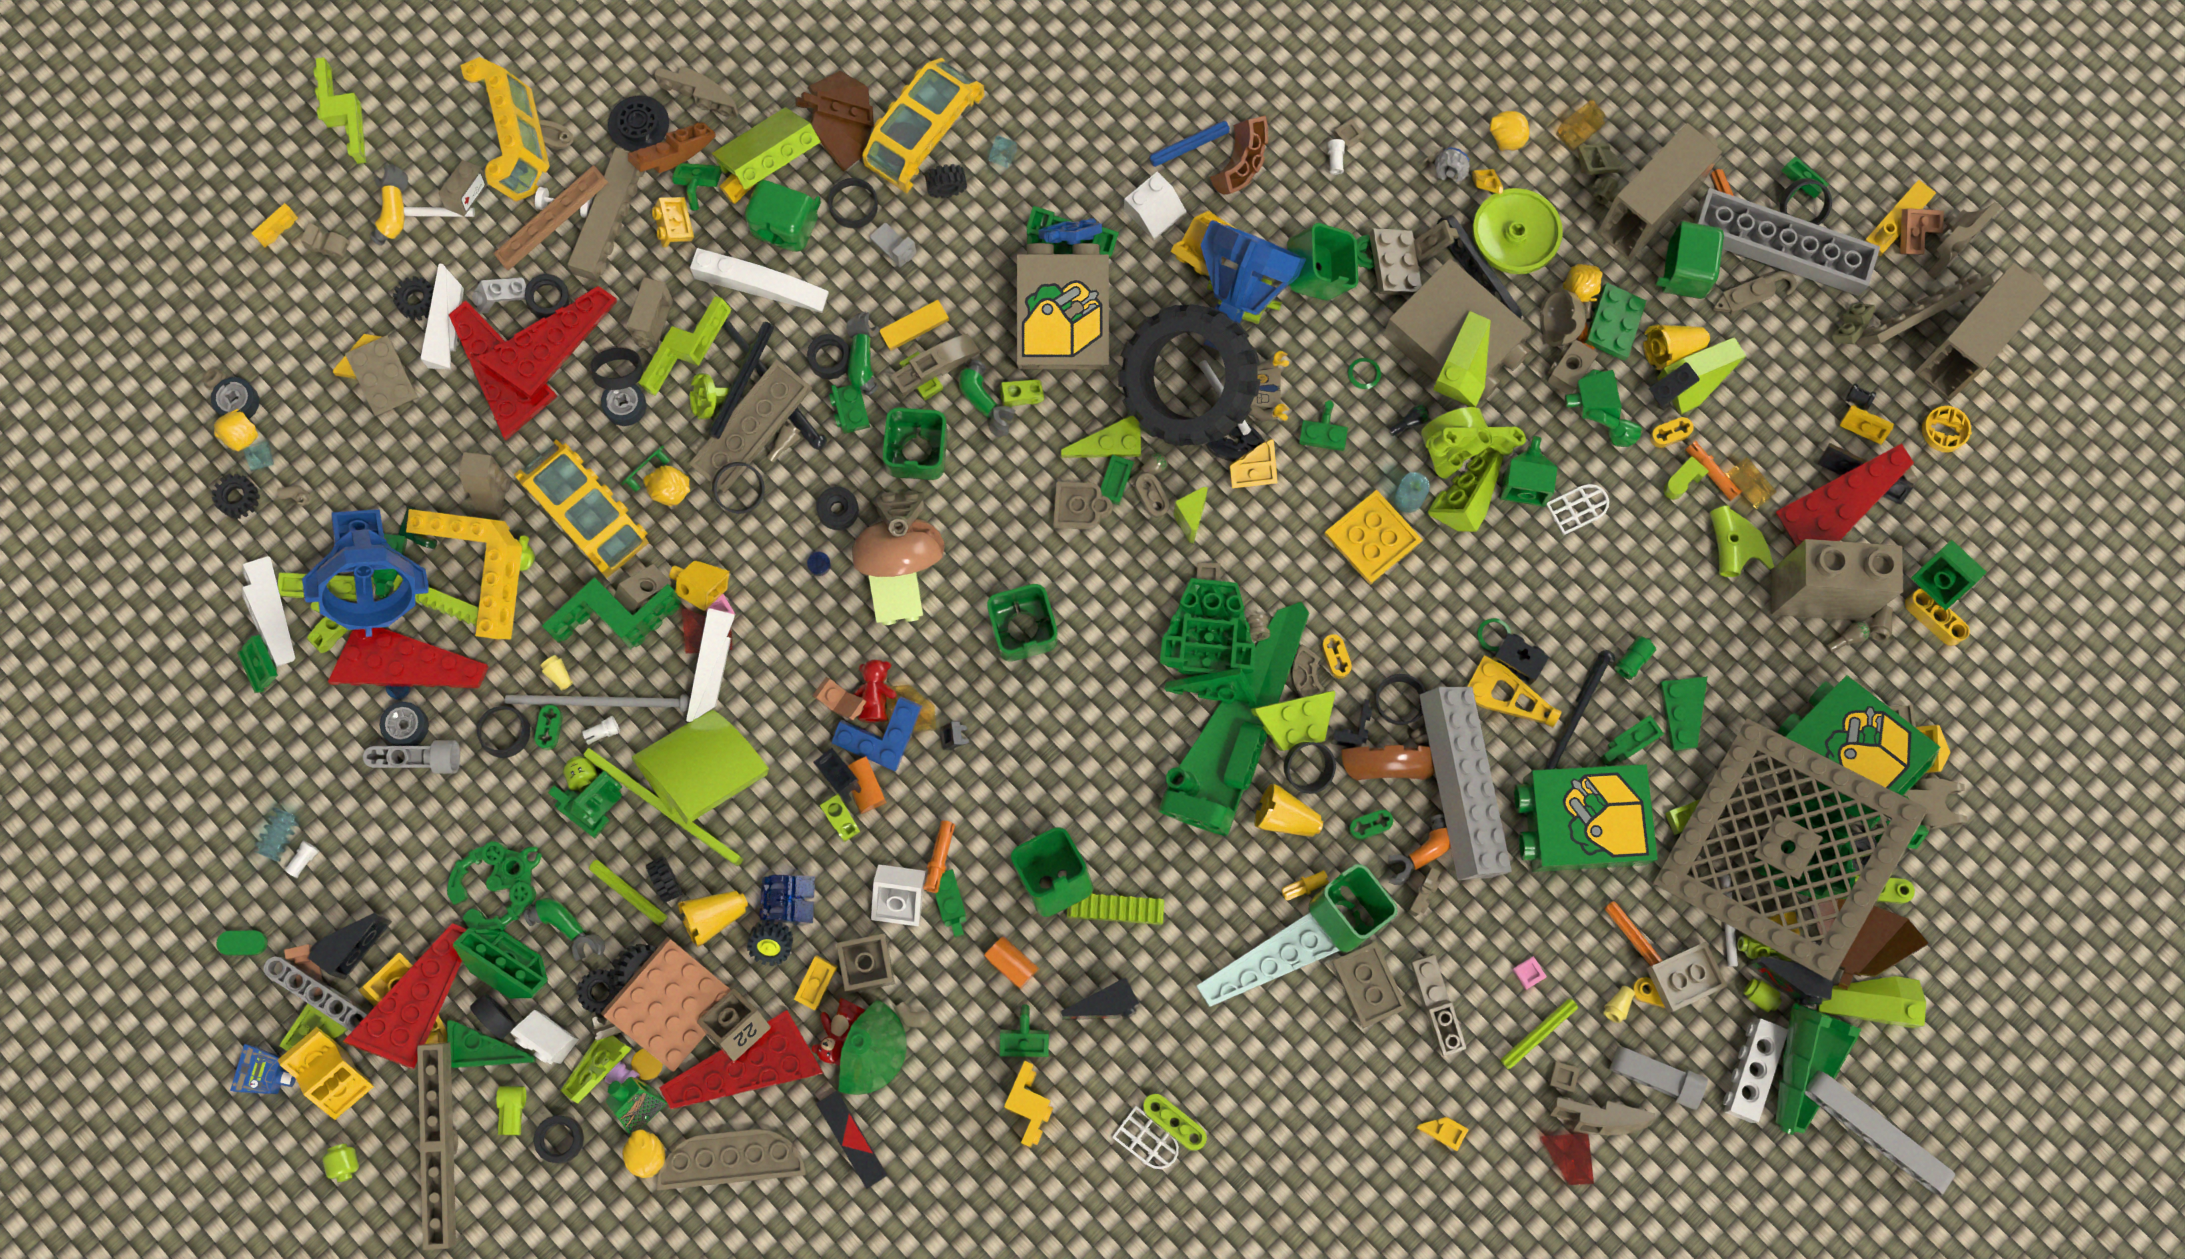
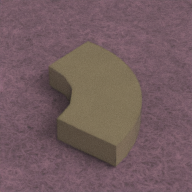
(1304, 672)

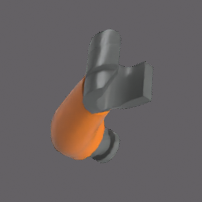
(1432, 849)

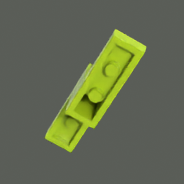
(340, 110)
(685, 345)

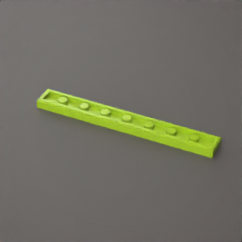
(658, 804)

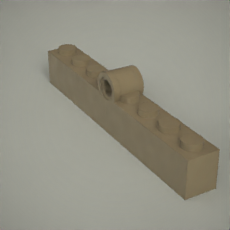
(437, 1146)

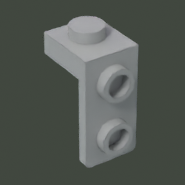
(893, 245)
(496, 291)

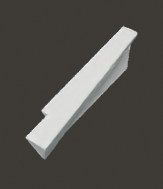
(440, 332)

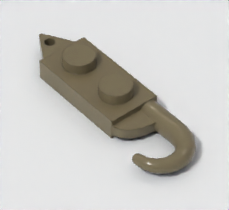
(1753, 292)

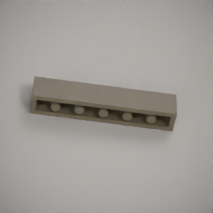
(605, 218)

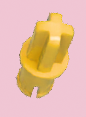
(1305, 885)

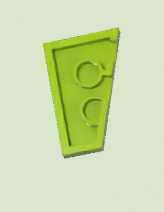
(594, 1066)

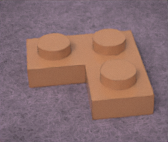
(1915, 225)

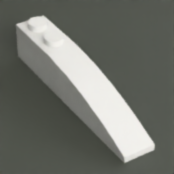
(756, 280)

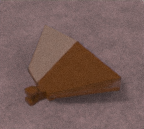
(840, 116)
(1879, 944)

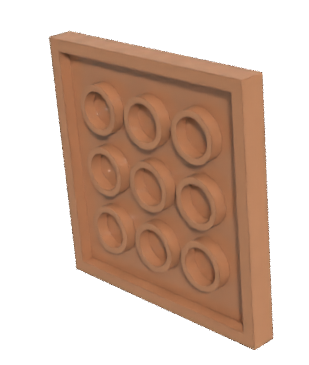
(665, 1002)

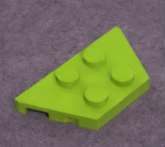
(1297, 719)

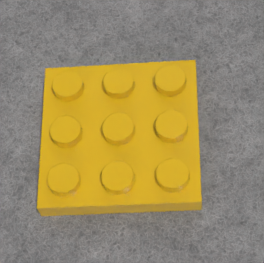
(1373, 537)

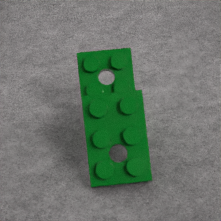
(598, 599)

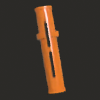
(1715, 472)
(940, 851)

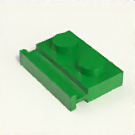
(257, 663)

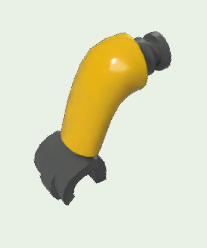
(392, 214)

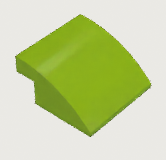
(700, 766)

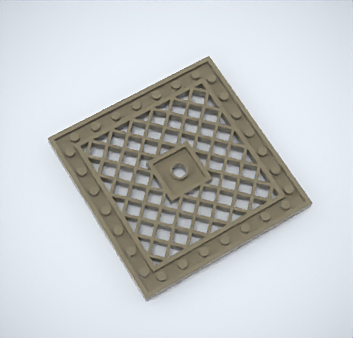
(1872, 879)

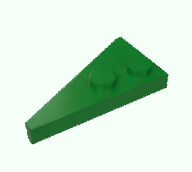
(1222, 685)
(476, 1049)

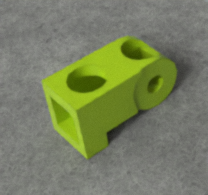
(1021, 393)
(1679, 481)
(326, 634)
(840, 818)

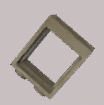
(649, 313)

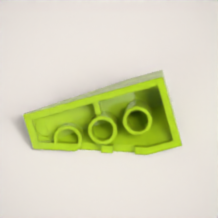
(1466, 366)
(1711, 367)
(1469, 497)
(1880, 1000)

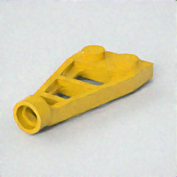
(1484, 681)

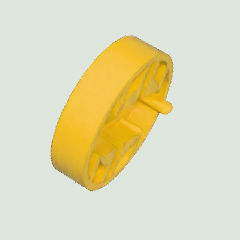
(1952, 418)

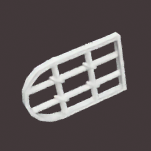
(1574, 515)
(1137, 1140)

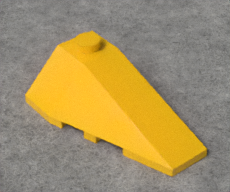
(384, 981)

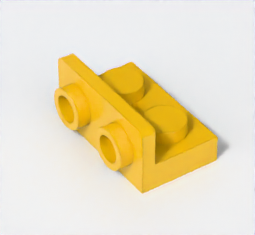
(672, 220)

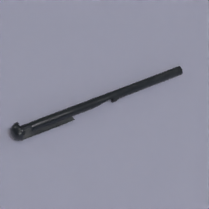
(816, 441)
(1587, 691)

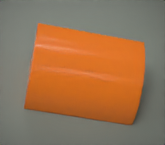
(871, 793)
(1011, 962)

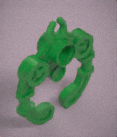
(502, 878)

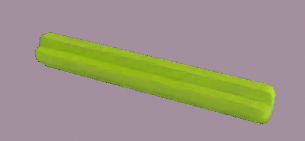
(628, 892)
(1539, 1033)

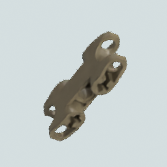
(1932, 795)

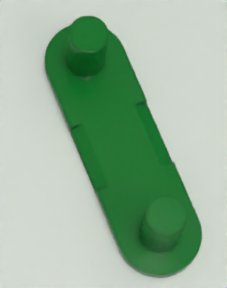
(631, 482)

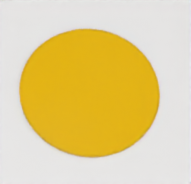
(646, 1065)

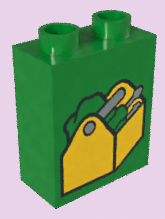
(1864, 737)
(1586, 818)

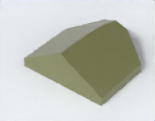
(1598, 159)

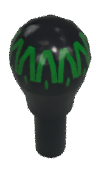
(1416, 416)

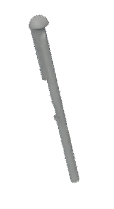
(682, 703)

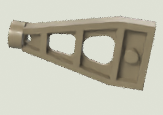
(900, 510)

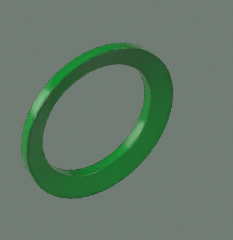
(1364, 386)
(1480, 629)

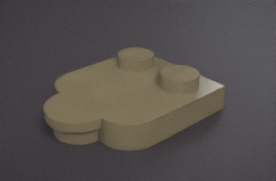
(1080, 506)

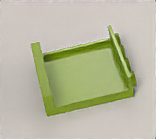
(766, 147)

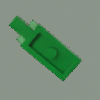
(385, 577)
(1633, 740)
(564, 805)
(950, 903)

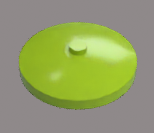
(1517, 231)

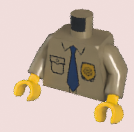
(1268, 402)

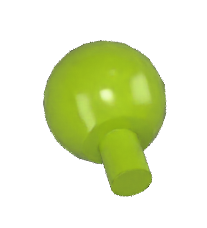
(527, 555)

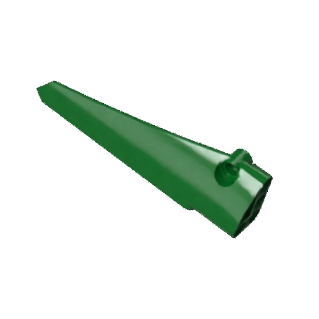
(1233, 739)

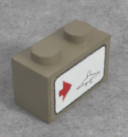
(463, 188)

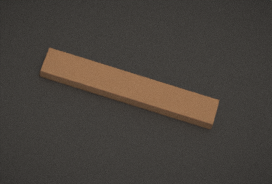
(550, 218)

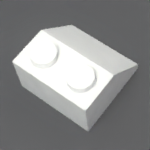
(1154, 206)
(898, 895)

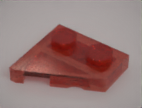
(693, 631)
(1572, 1157)

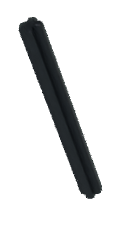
(741, 380)

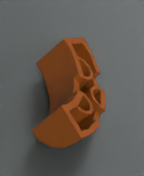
(1246, 158)
(1390, 762)

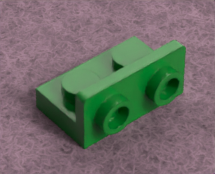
(850, 407)

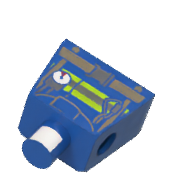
(260, 1072)

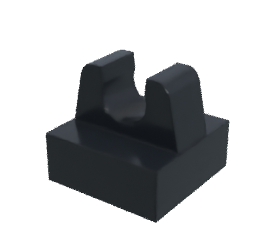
(952, 735)

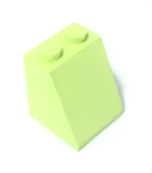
(896, 598)

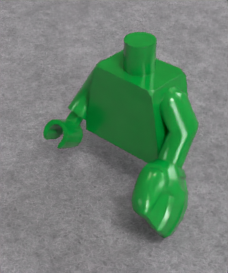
(1600, 402)

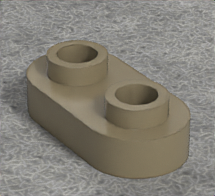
(1151, 496)

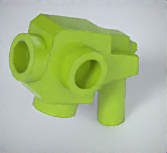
(1756, 949)

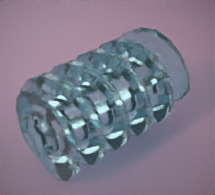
(1412, 492)
(276, 834)

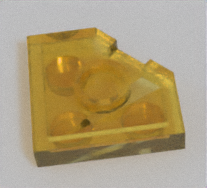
(927, 717)

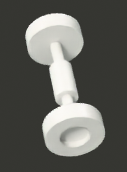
(542, 199)

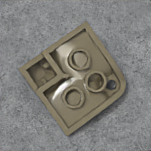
(1959, 233)

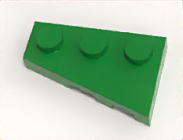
(1683, 710)

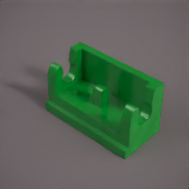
(596, 799)

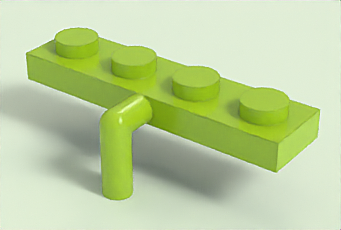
(342, 587)

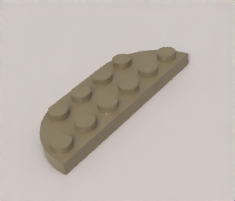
(730, 1159)

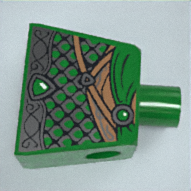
(634, 1103)

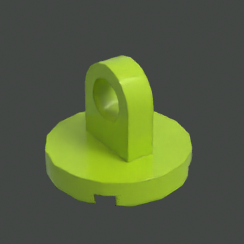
(705, 396)

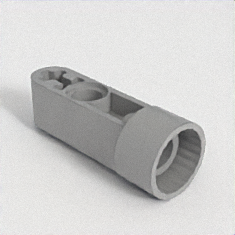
(441, 756)
(1683, 1086)

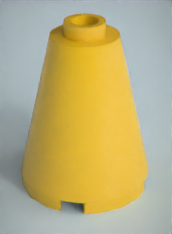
(1672, 343)
(1286, 814)
(711, 914)

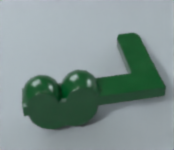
(417, 538)

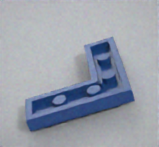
(886, 750)

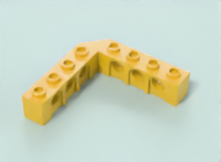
(500, 564)

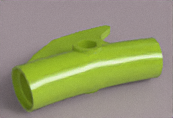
(1737, 542)

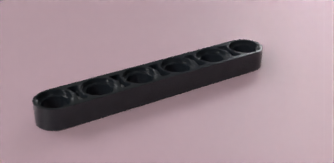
(1481, 265)

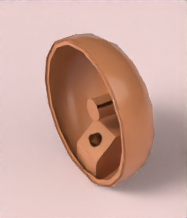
(885, 555)

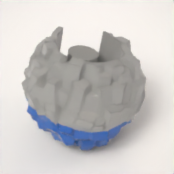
(1452, 162)

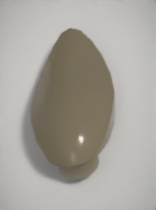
(555, 135)

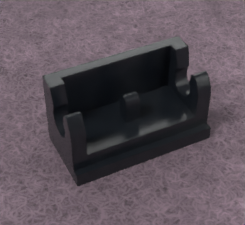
(837, 774)

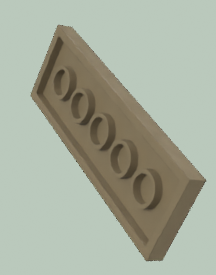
(1926, 308)
(752, 424)

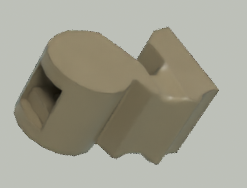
(330, 244)

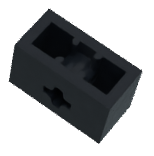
(1533, 658)

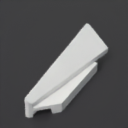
(267, 610)
(710, 663)

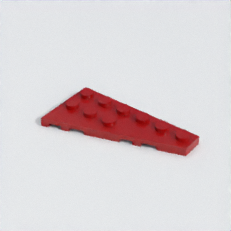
(543, 347)
(507, 404)
(1842, 503)
(402, 661)
(412, 1005)
(772, 1060)

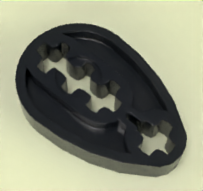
(1230, 452)

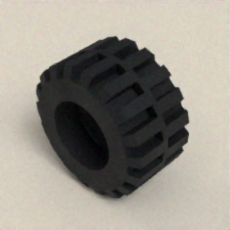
(628, 963)

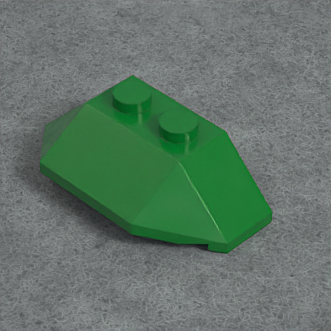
(502, 962)

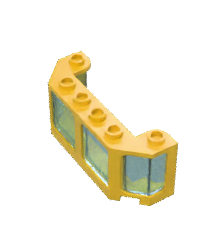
(919, 121)
(517, 130)
(583, 507)

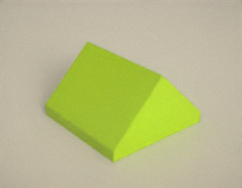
(1189, 512)

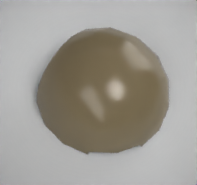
(1562, 317)

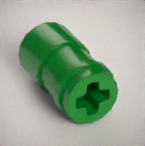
(1636, 656)

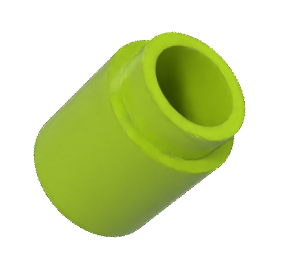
(1762, 995)

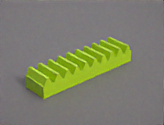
(445, 604)
(1119, 909)

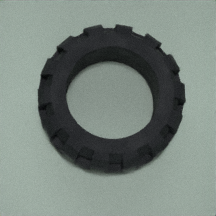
(1138, 374)

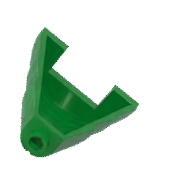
(1812, 1045)
(872, 1051)

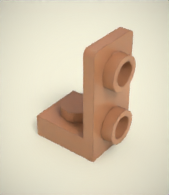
(838, 699)
(299, 957)

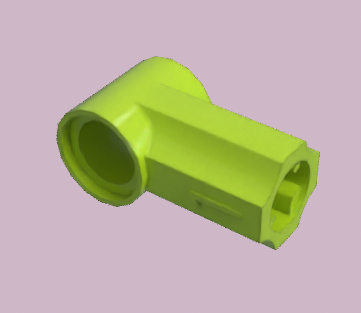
(510, 1104)

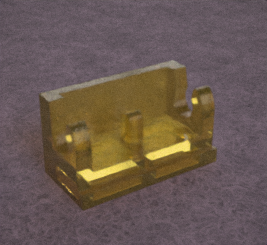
(1581, 125)
(1752, 482)

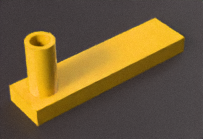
(1890, 226)

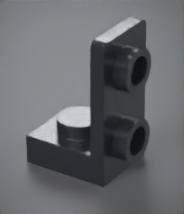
(1674, 385)
(1346, 738)

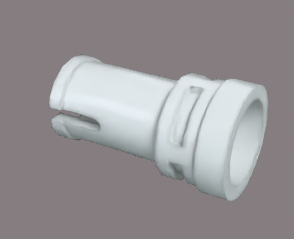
(1336, 152)
(606, 728)
(304, 854)

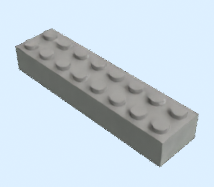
(1789, 242)
(1465, 783)

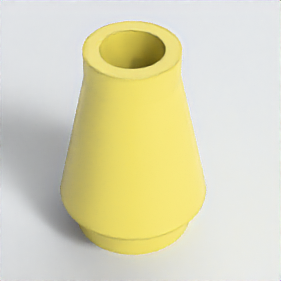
(556, 672)
(1619, 1005)

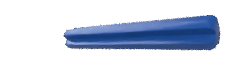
(1189, 143)

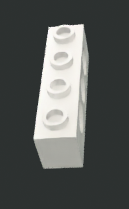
(1773, 1038)

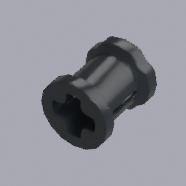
(1860, 396)

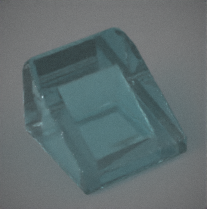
(259, 455)

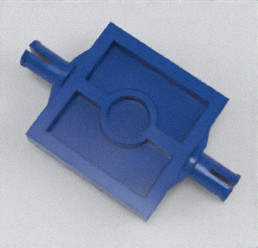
(1071, 231)

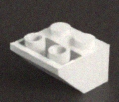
(545, 1037)

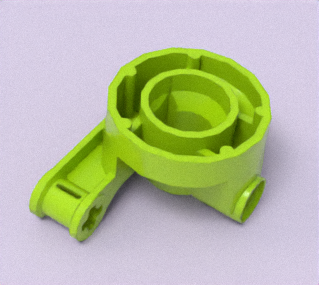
(1463, 435)

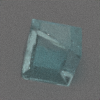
(1003, 151)

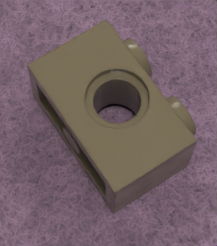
(1577, 355)
(640, 588)

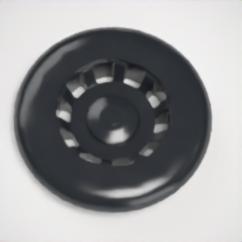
(636, 116)

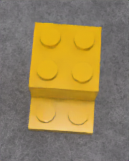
(1189, 248)
(325, 1073)
(1029, 1105)

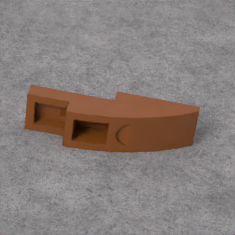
(677, 148)

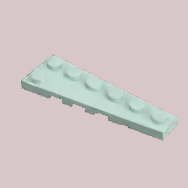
(1281, 954)

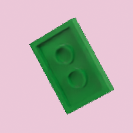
(1615, 321)

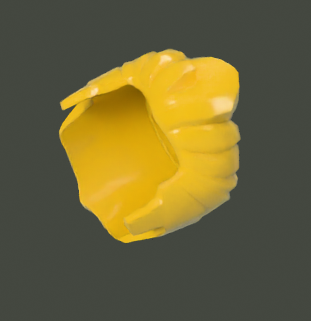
(1509, 130)
(1584, 281)
(235, 430)
(667, 485)
(643, 1154)

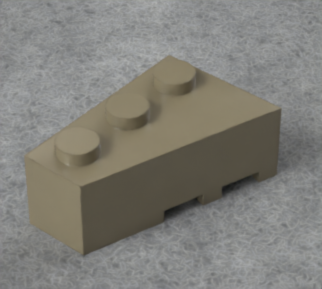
(485, 483)

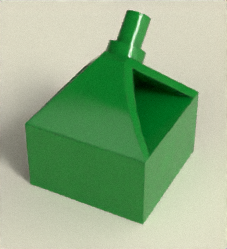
(1529, 477)
(1948, 575)

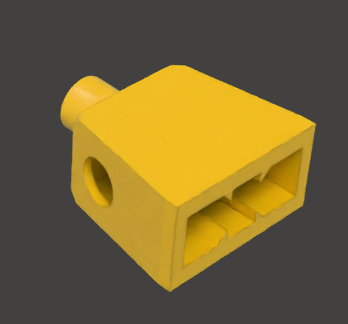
(700, 583)

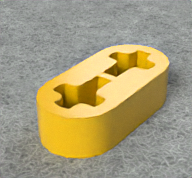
(1673, 436)
(1331, 658)

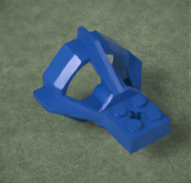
(1242, 288)
(362, 549)

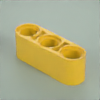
(1942, 628)

